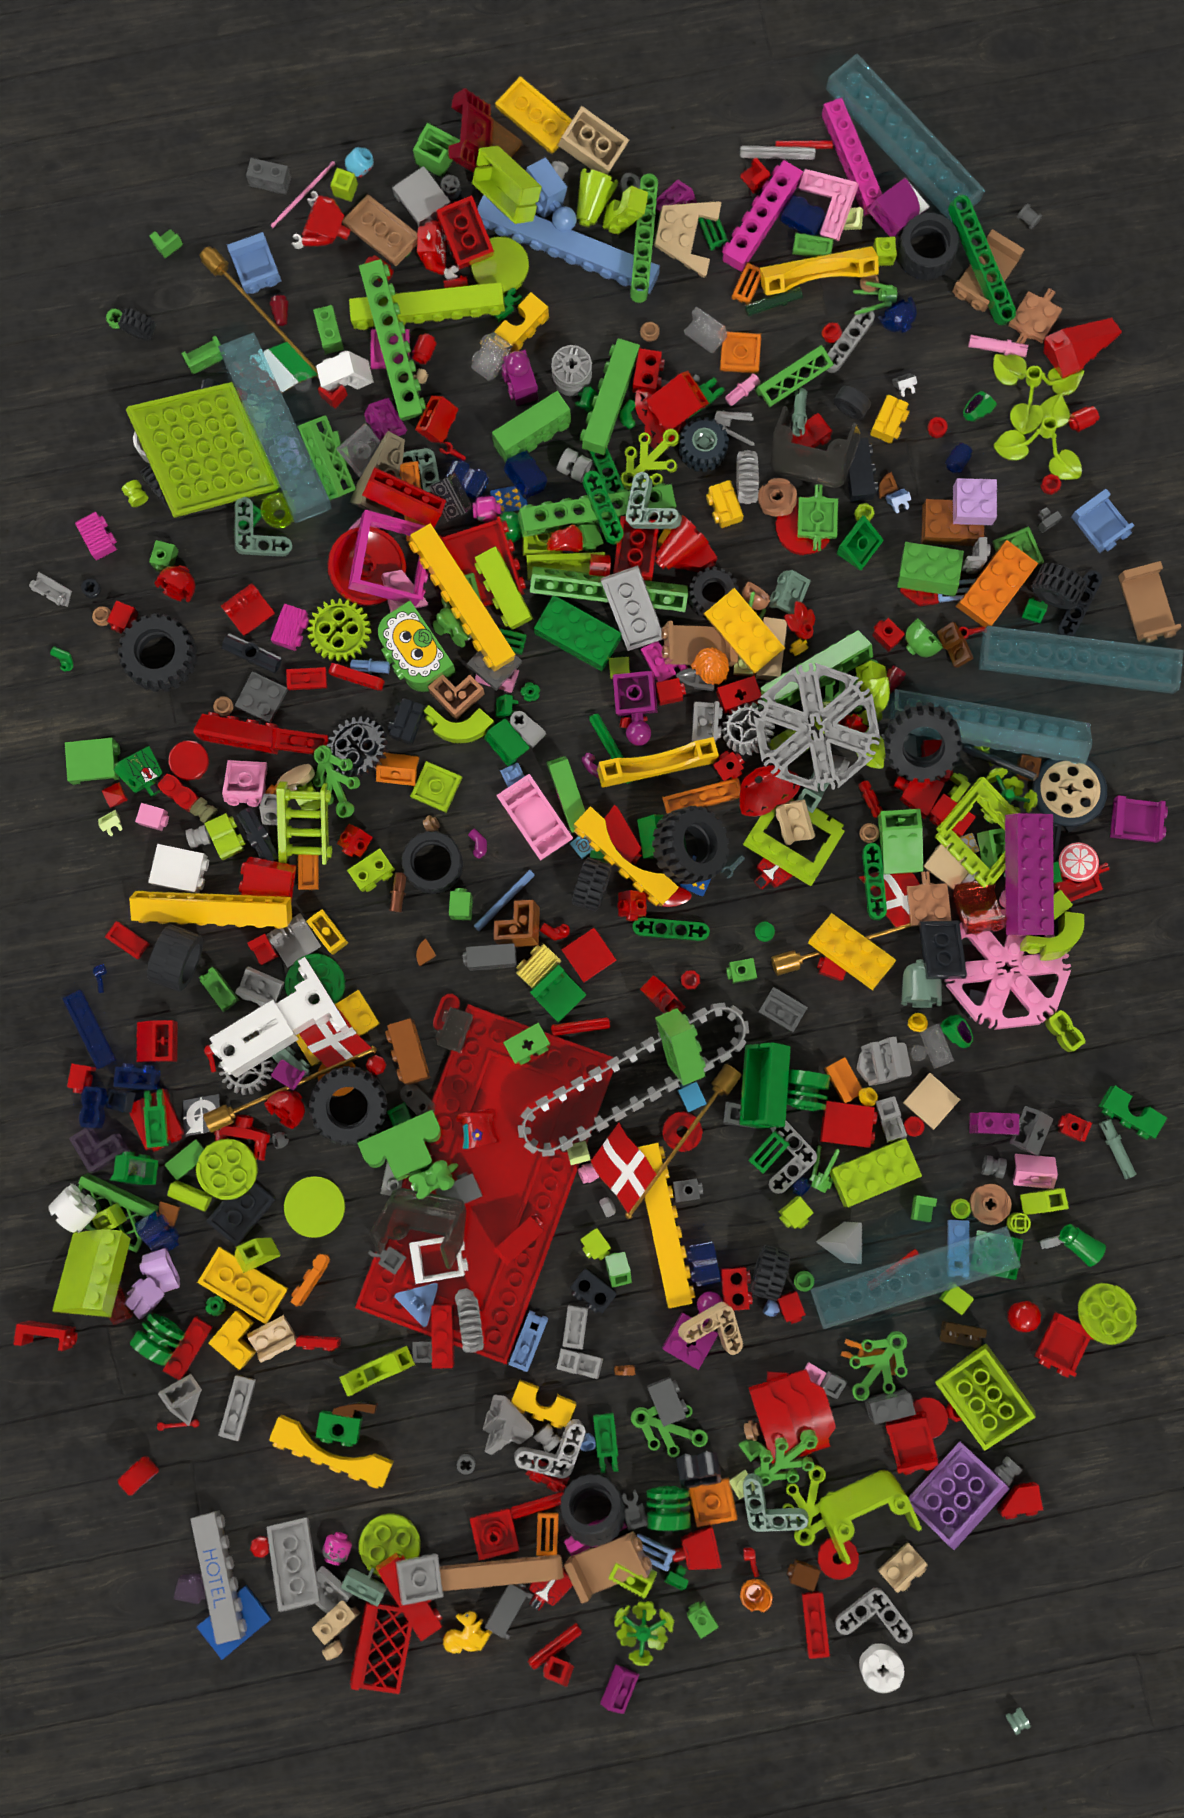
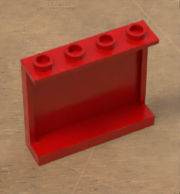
(474, 541)

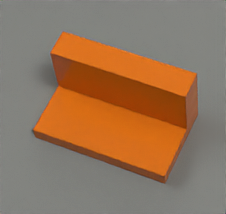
(397, 769)
(843, 1080)

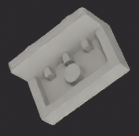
(980, 551)
(706, 721)
(259, 987)
(330, 1590)

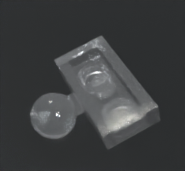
(935, 1047)

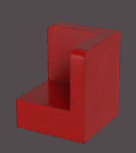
(755, 176)
(335, 397)
(599, 565)
(263, 949)

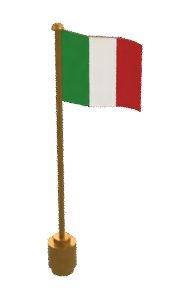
(283, 359)

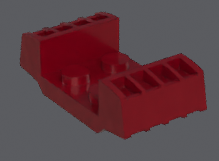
(475, 129)

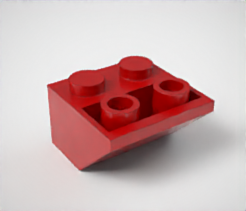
(157, 1041)

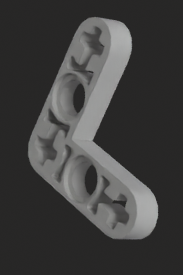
(796, 1160)
(559, 1458)
(871, 1609)

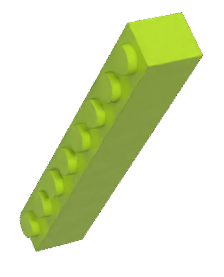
(434, 305)

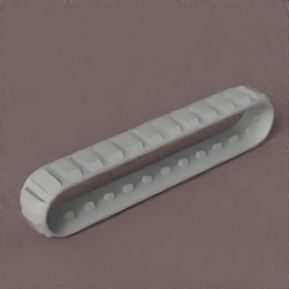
(742, 1028)

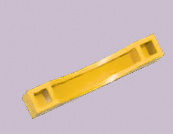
(849, 263)
(630, 769)
(594, 829)
(291, 1435)

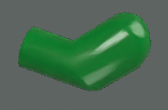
(626, 416)
(65, 658)

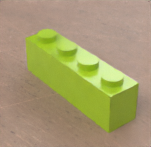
(503, 588)

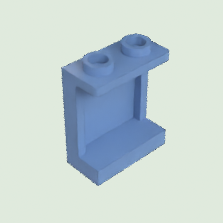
(254, 263)
(1102, 522)

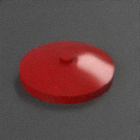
(381, 556)

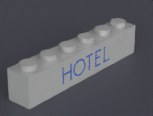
(218, 1577)

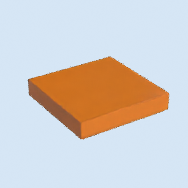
(741, 352)
(713, 1503)

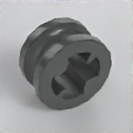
(465, 1470)

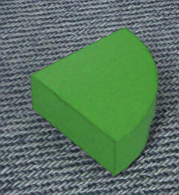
(752, 1448)

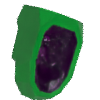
(979, 406)
(957, 1031)

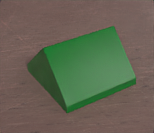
(860, 543)

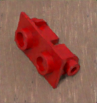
(554, 1483)

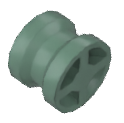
(1018, 1721)

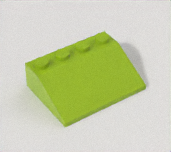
(92, 1272)
(986, 1397)

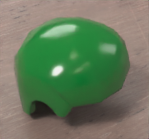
(513, 525)

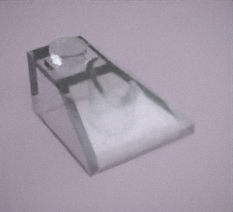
(359, 448)

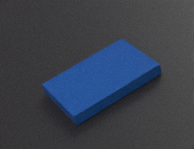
(252, 1612)

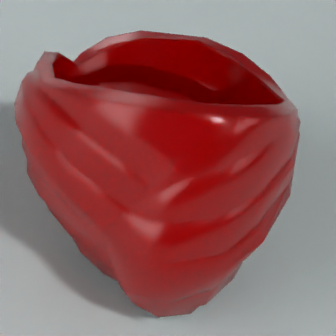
(566, 539)

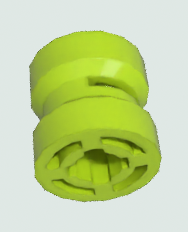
(135, 494)
(1015, 1221)

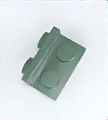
(790, 589)

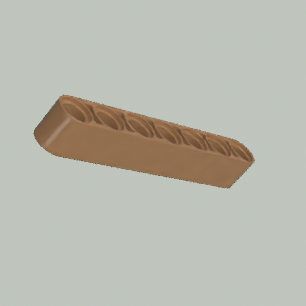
(501, 1572)

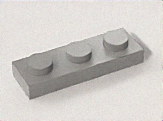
(237, 1407)

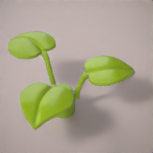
(1010, 368)
(1055, 414)
(880, 692)

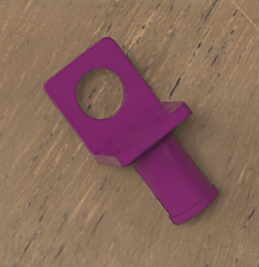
(287, 1074)

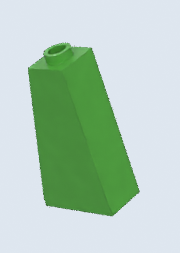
(566, 790)

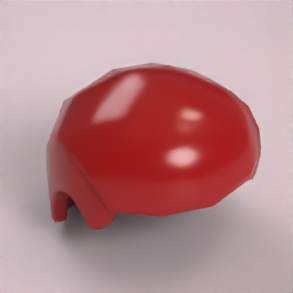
(1024, 1316)

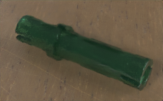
(774, 301)

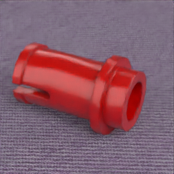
(457, 282)

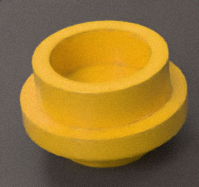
(798, 647)
(918, 1022)
(868, 1096)

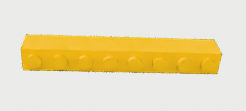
(461, 597)
(211, 909)
(666, 1233)

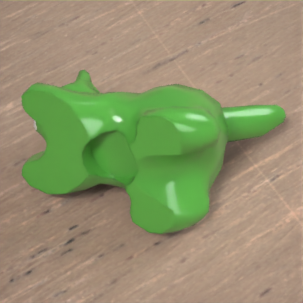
(447, 623)
(436, 1177)

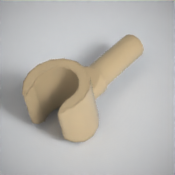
(421, 375)

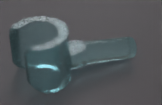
(733, 866)

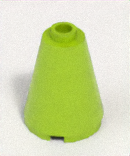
(593, 196)

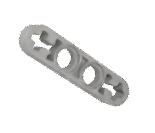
(849, 340)

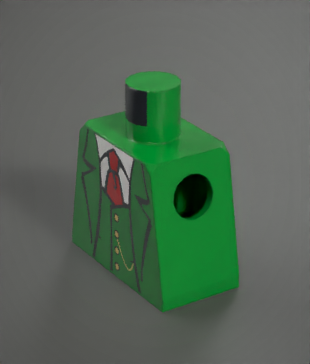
(140, 771)

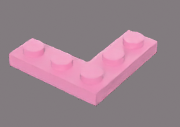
(842, 195)

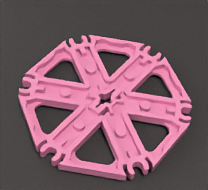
(1015, 980)

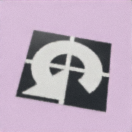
(193, 1113)

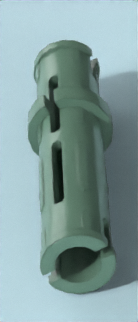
(799, 416)
(1117, 1148)

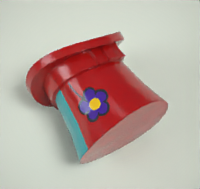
(478, 1128)

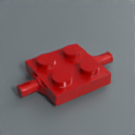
(1075, 890)

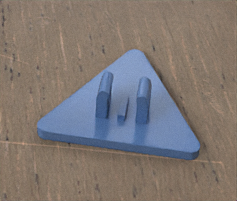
(419, 1301)

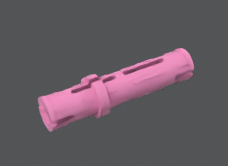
(1006, 347)

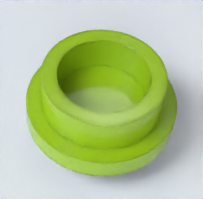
(960, 1208)

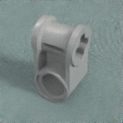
(529, 730)

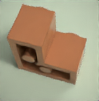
(456, 699)

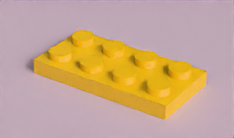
(534, 114)
(744, 631)
(852, 951)
(358, 1015)
(249, 1291)

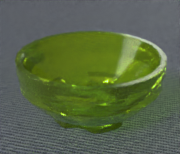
(270, 505)

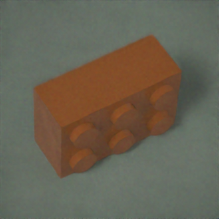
(939, 526)
(407, 1051)

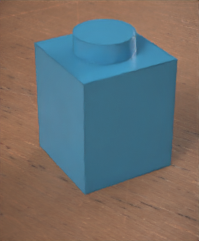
(691, 1096)

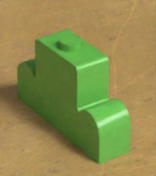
(403, 1146)

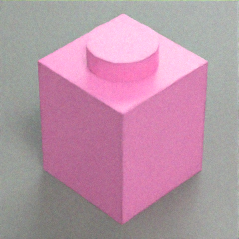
(152, 817)

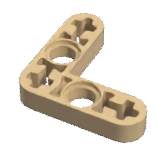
(717, 1322)

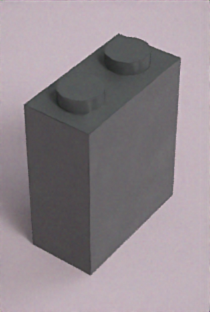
(490, 957)
(889, 1407)

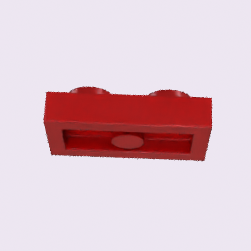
(306, 678)

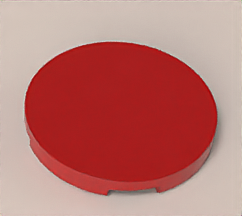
(787, 533)

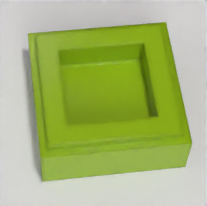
(619, 666)

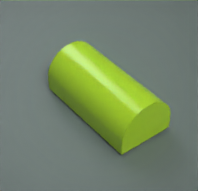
(189, 1195)

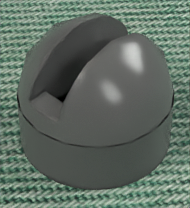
(279, 1140)

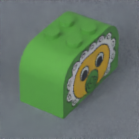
(413, 648)

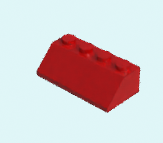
(235, 733)

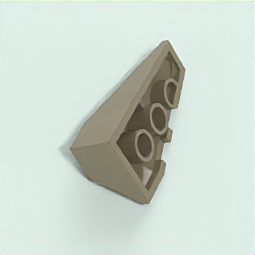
(386, 458)

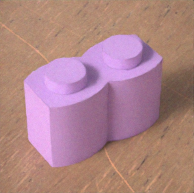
(160, 1269)

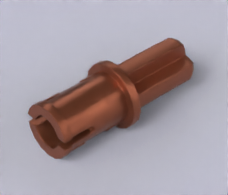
(398, 892)

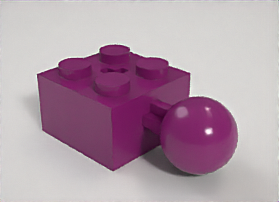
(519, 378)
(646, 702)
(697, 1352)

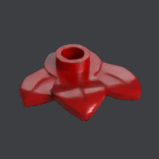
(801, 621)

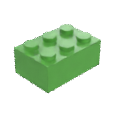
(930, 569)
(681, 1046)

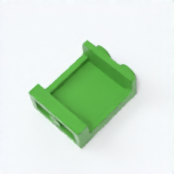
(91, 760)

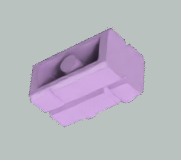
(144, 1297)

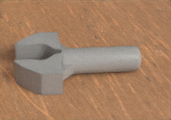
(1050, 1242)

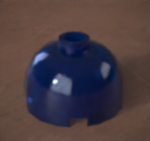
(899, 316)

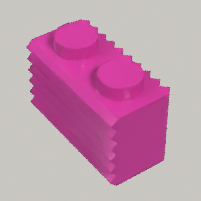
(96, 536)
(290, 627)

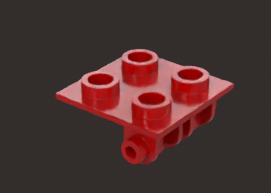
(247, 609)

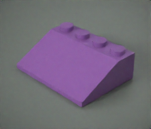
(957, 1495)

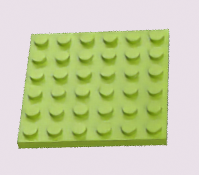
(202, 449)

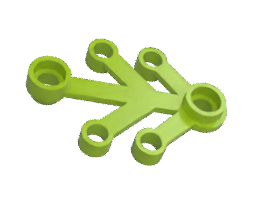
(647, 461)
(810, 1507)

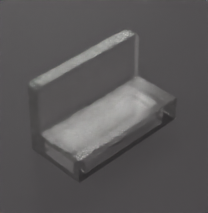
(706, 330)

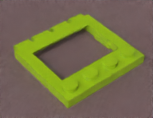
(997, 808)
(789, 859)

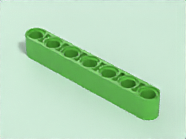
(644, 246)

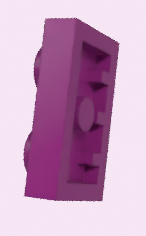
(676, 194)
(384, 418)

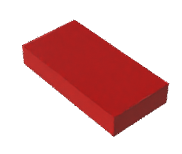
(127, 940)

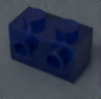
(525, 474)
(137, 1078)

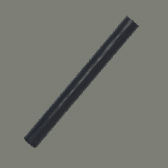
(1000, 762)

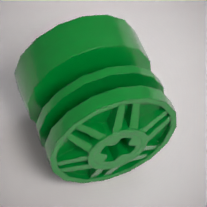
(807, 1089)
(155, 1341)
(668, 1505)

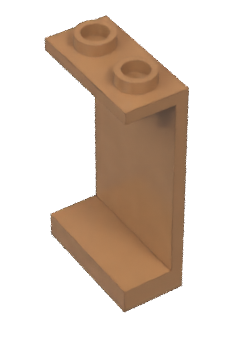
(1006, 256)
(1148, 602)
(685, 642)
(591, 1568)

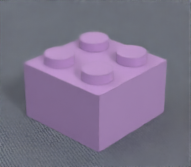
(975, 501)

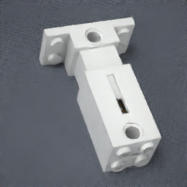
(276, 1025)

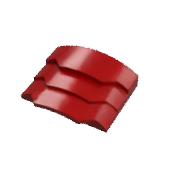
(790, 1407)

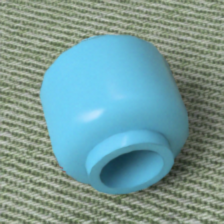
(359, 161)

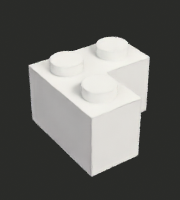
(344, 370)

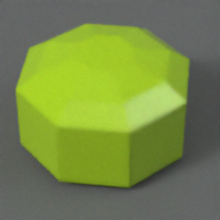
(865, 510)

